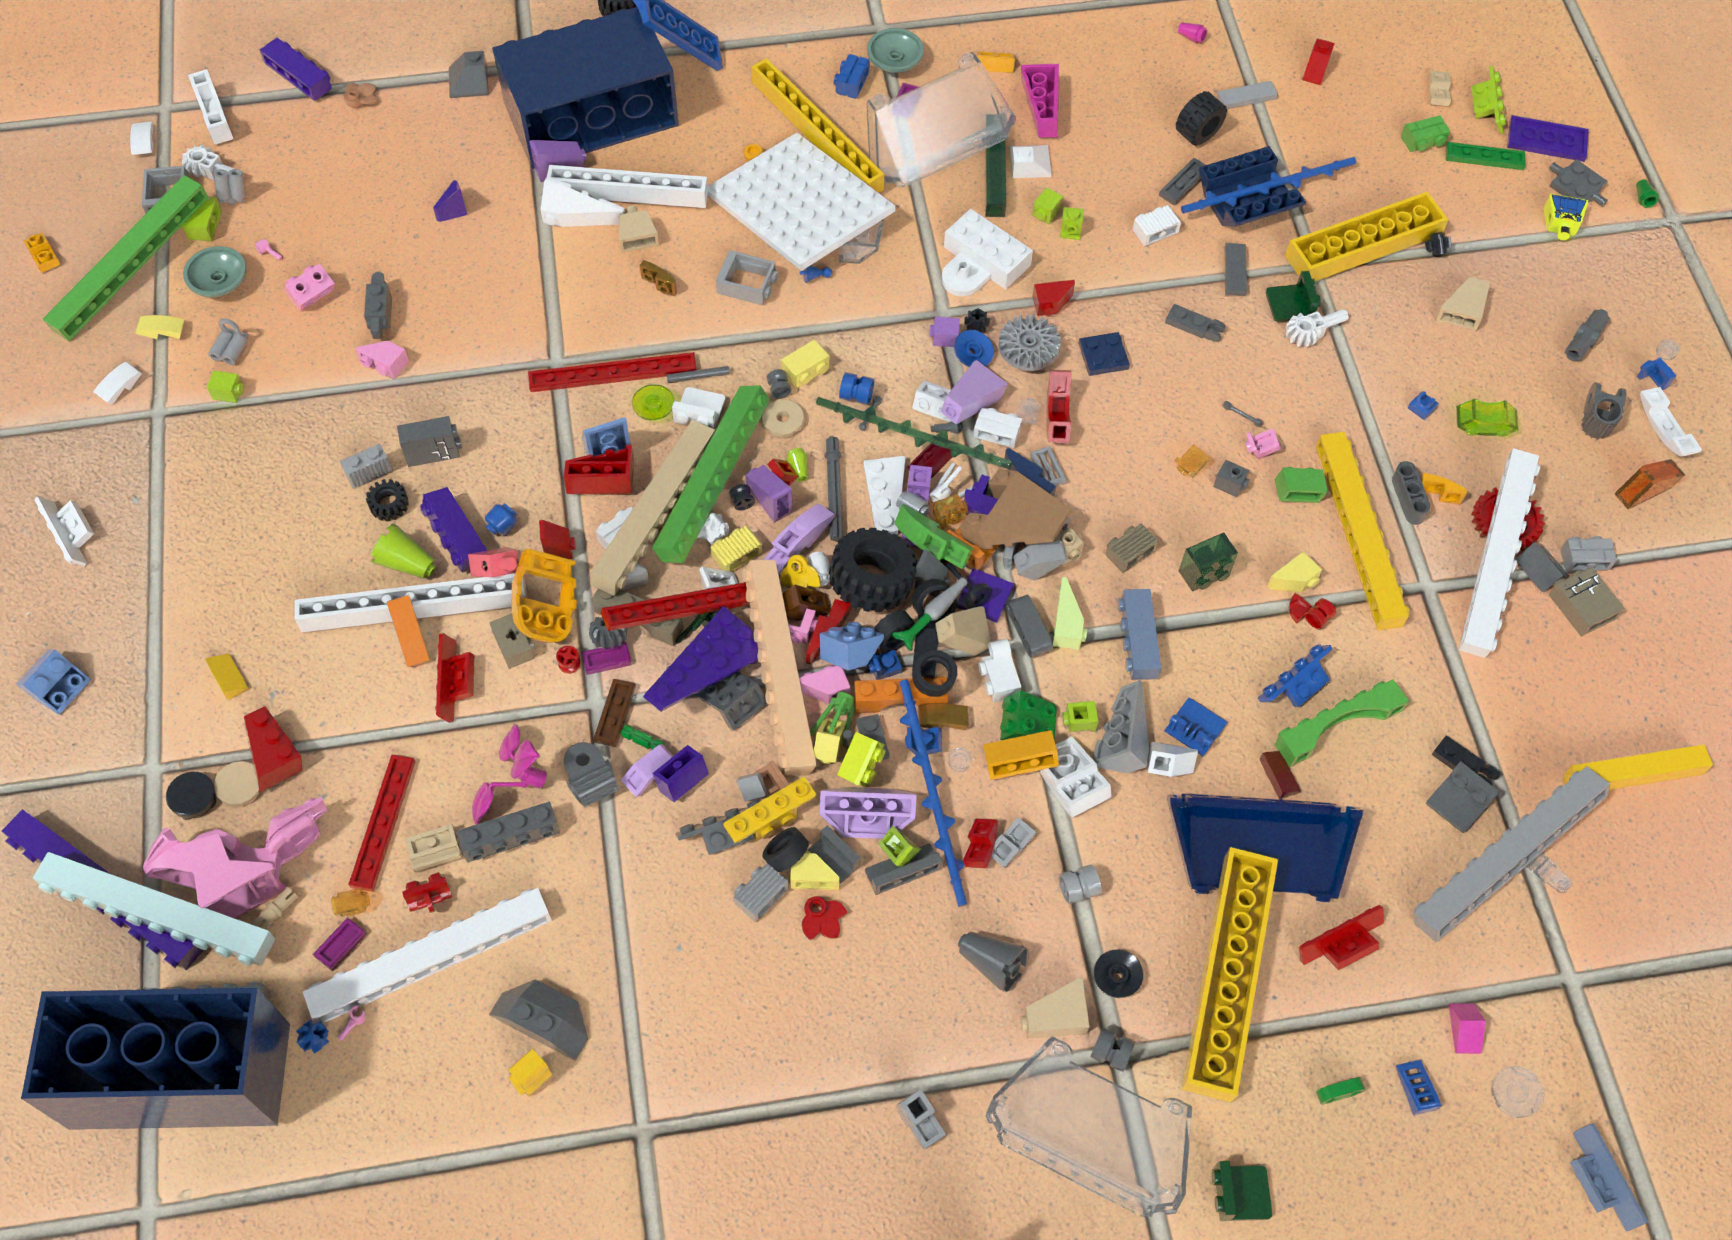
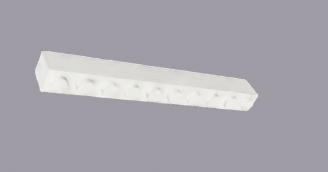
(1499, 554)
(427, 601)
(427, 956)

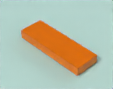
(408, 630)

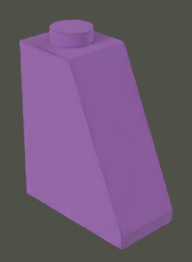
(555, 153)
(770, 492)

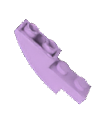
(799, 534)

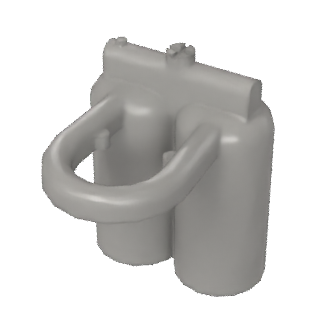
(229, 186)
(228, 343)

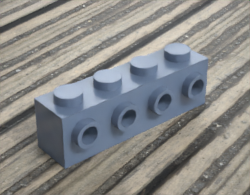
(1140, 634)

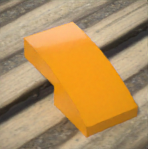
(1448, 490)

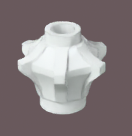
(714, 528)

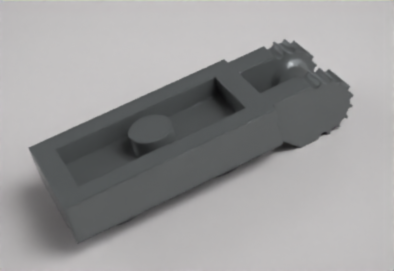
(1195, 323)

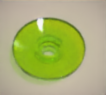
(649, 396)

